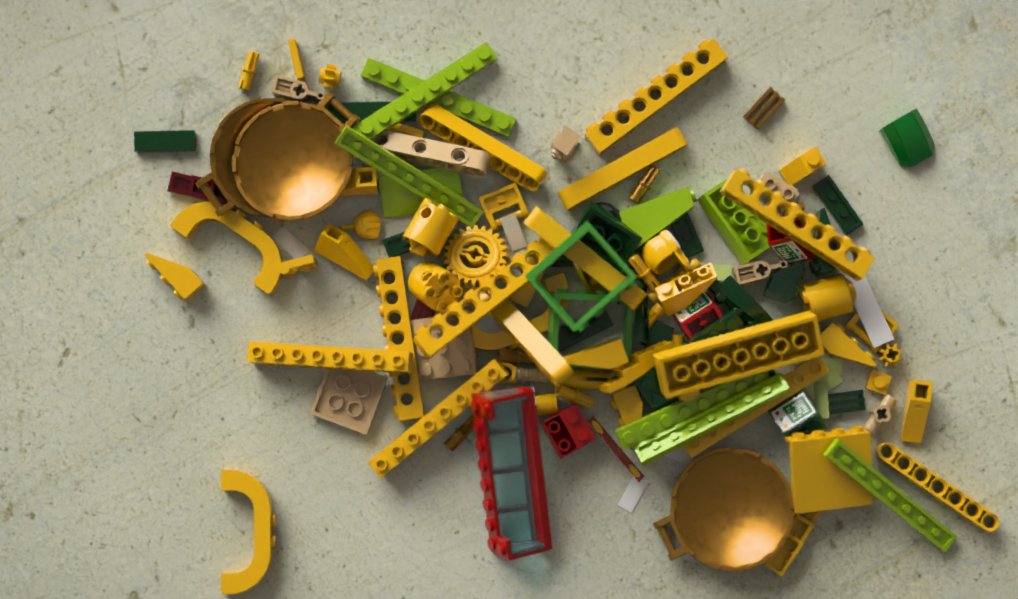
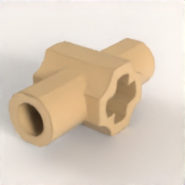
(886, 406)

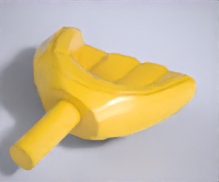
(365, 225)

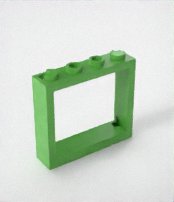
(598, 309)
(553, 322)

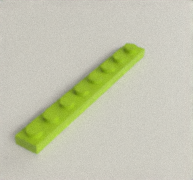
(426, 92)
(452, 102)
(408, 175)
(682, 410)
(712, 419)
(890, 495)

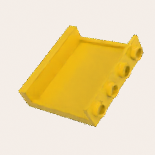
(819, 482)

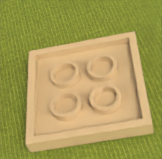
(453, 360)
(349, 398)

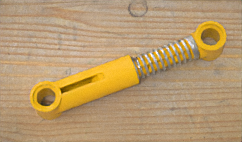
(577, 380)

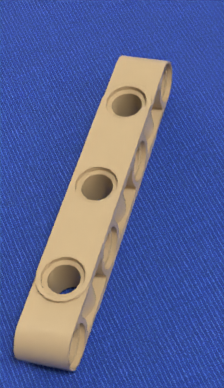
(436, 153)

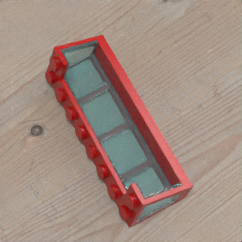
(511, 472)

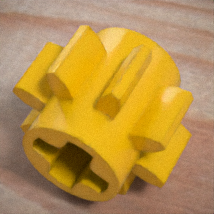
(330, 76)
(896, 357)

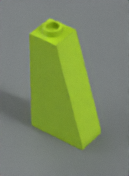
(658, 214)

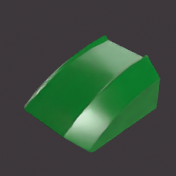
(909, 139)

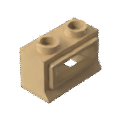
(564, 144)
(780, 186)

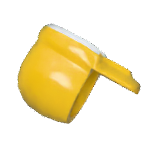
(663, 253)

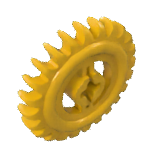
(479, 269)

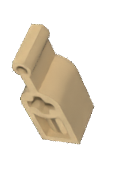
(286, 88)
(751, 268)

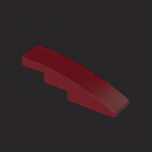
(186, 186)

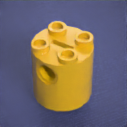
(429, 229)
(434, 286)
(828, 296)

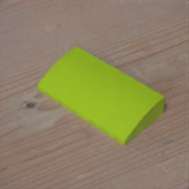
(401, 201)
(738, 227)

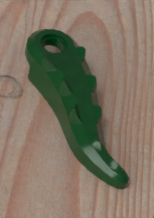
(739, 300)

